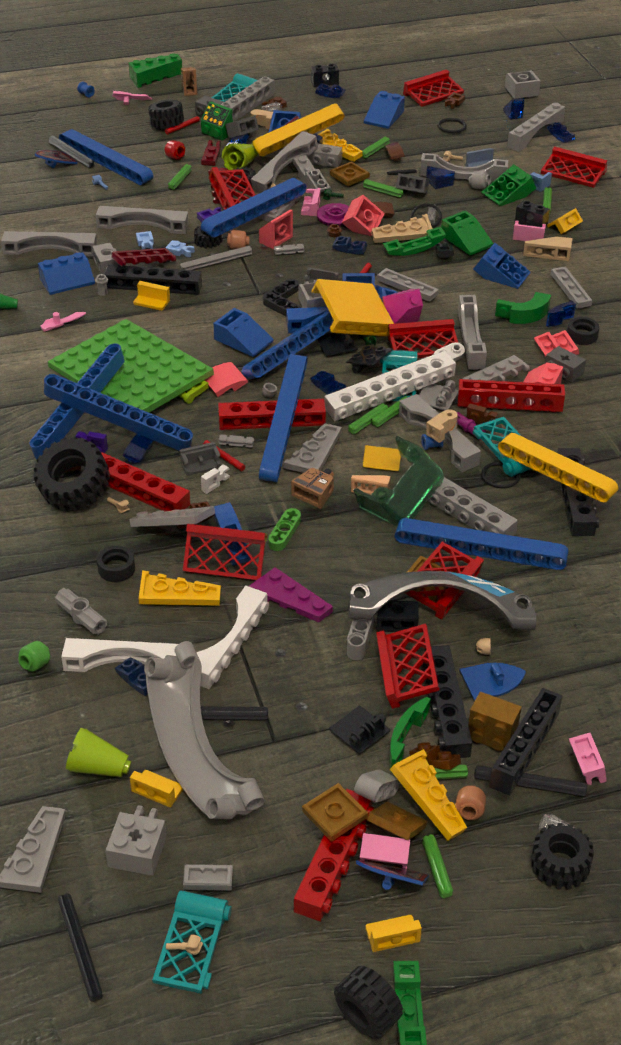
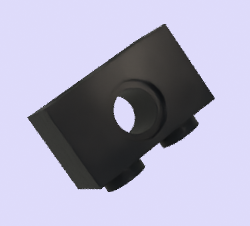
(330, 79)
(532, 214)
(397, 616)

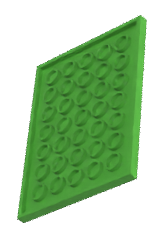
(151, 370)

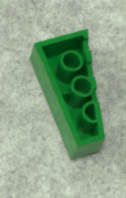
(154, 69)

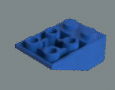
(501, 268)
(241, 332)

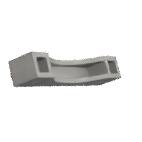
(521, 135)
(301, 145)
(495, 167)
(113, 217)
(20, 242)
(474, 347)
(463, 452)

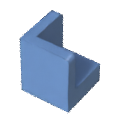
(541, 181)

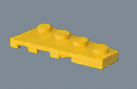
(348, 150)
(169, 591)
(423, 786)

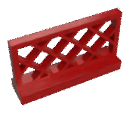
(431, 82)
(575, 161)
(223, 192)
(422, 330)
(224, 534)
(450, 595)
(391, 670)

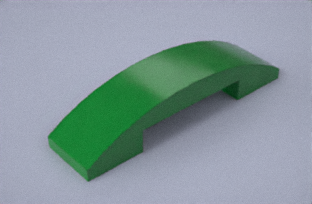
(417, 245)
(413, 716)
(407, 987)

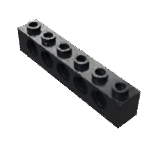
(177, 280)
(579, 507)
(448, 705)
(525, 741)

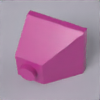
(404, 306)

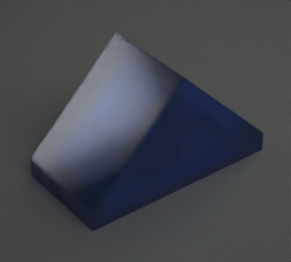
(514, 109)
(440, 177)

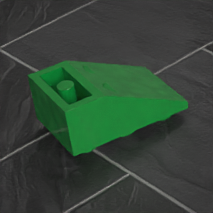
(510, 186)
(466, 233)

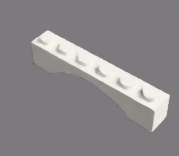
(250, 607)
(85, 654)

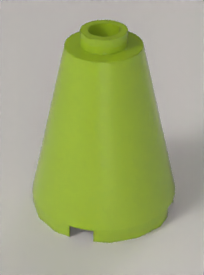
(238, 155)
(96, 756)

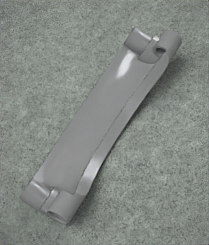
(178, 722)

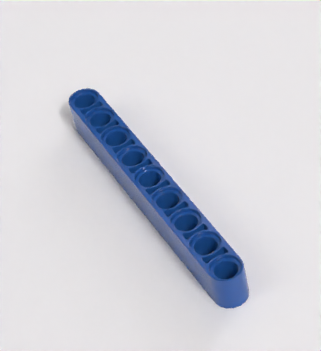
(107, 157)
(253, 207)
(295, 342)
(117, 412)
(66, 416)
(283, 418)
(483, 543)

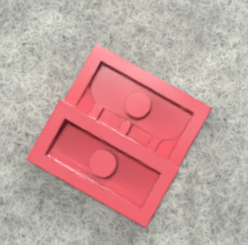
(549, 342)
(224, 378)

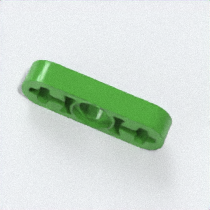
(273, 539)

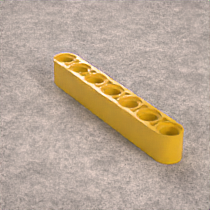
(311, 124)
(558, 467)

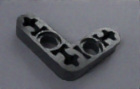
(279, 295)

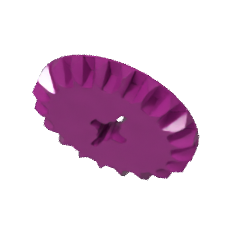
(332, 213)

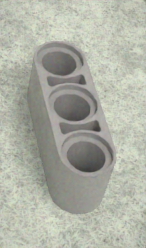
(359, 638)
(377, 785)

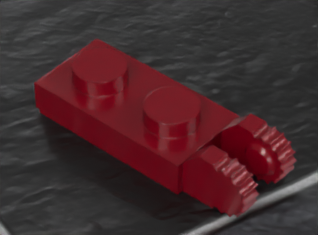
(211, 154)

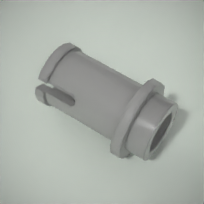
(101, 281)

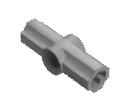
(81, 611)

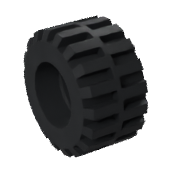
(166, 113)
(557, 870)
(368, 1002)

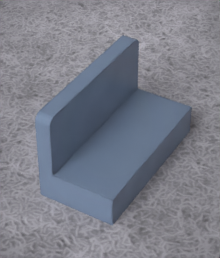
(479, 157)

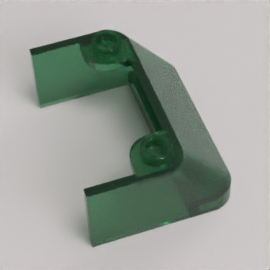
(410, 492)

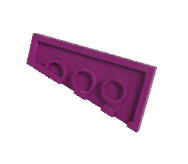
(292, 595)

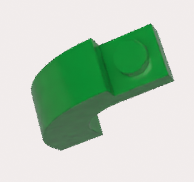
(524, 312)

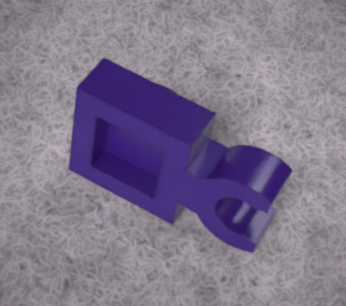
(202, 215)
(98, 439)

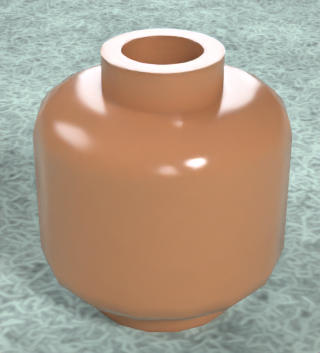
(237, 239)
(470, 802)

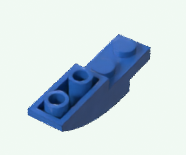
(227, 518)

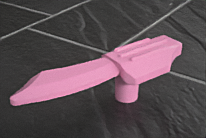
(125, 96)
(56, 322)

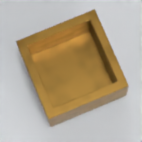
(493, 721)

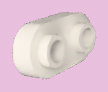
(450, 349)

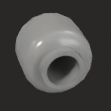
(480, 180)

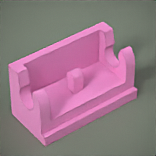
(311, 203)
(528, 233)
(588, 758)
(385, 849)

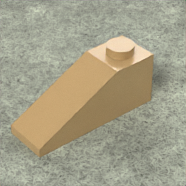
(549, 248)

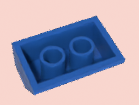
(66, 273)

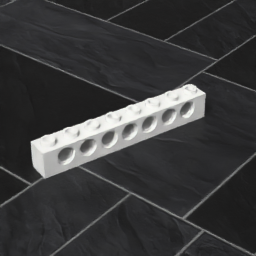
(389, 385)

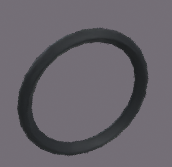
(452, 119)
(408, 171)
(430, 205)
(497, 485)

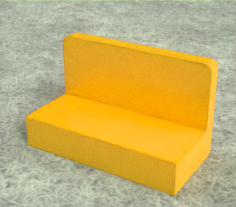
(567, 221)
(152, 296)
(381, 458)
(155, 787)
(393, 933)

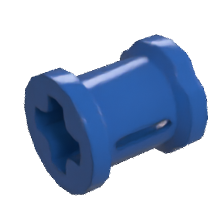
(84, 88)
(428, 442)

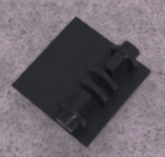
(336, 343)
(367, 356)
(360, 729)

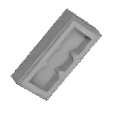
(208, 877)

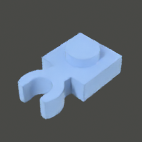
(145, 239)
(178, 248)

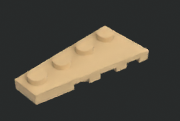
(402, 230)

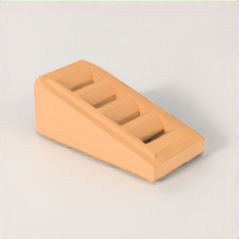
(377, 480)

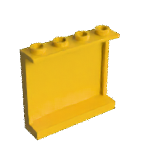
(354, 307)

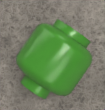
(34, 656)

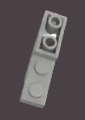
(309, 175)

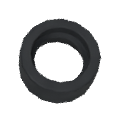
(583, 323)
(119, 573)

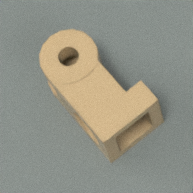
(263, 117)
(441, 424)

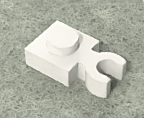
(212, 479)

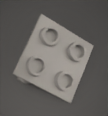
(440, 396)

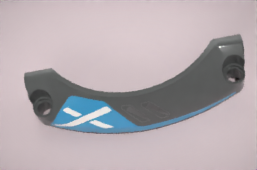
(384, 589)

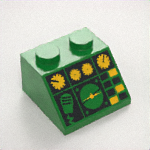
(214, 120)

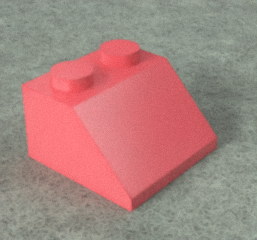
(362, 216)
(277, 230)
(547, 373)

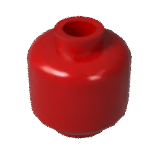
(175, 149)

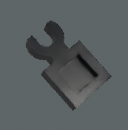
(444, 250)

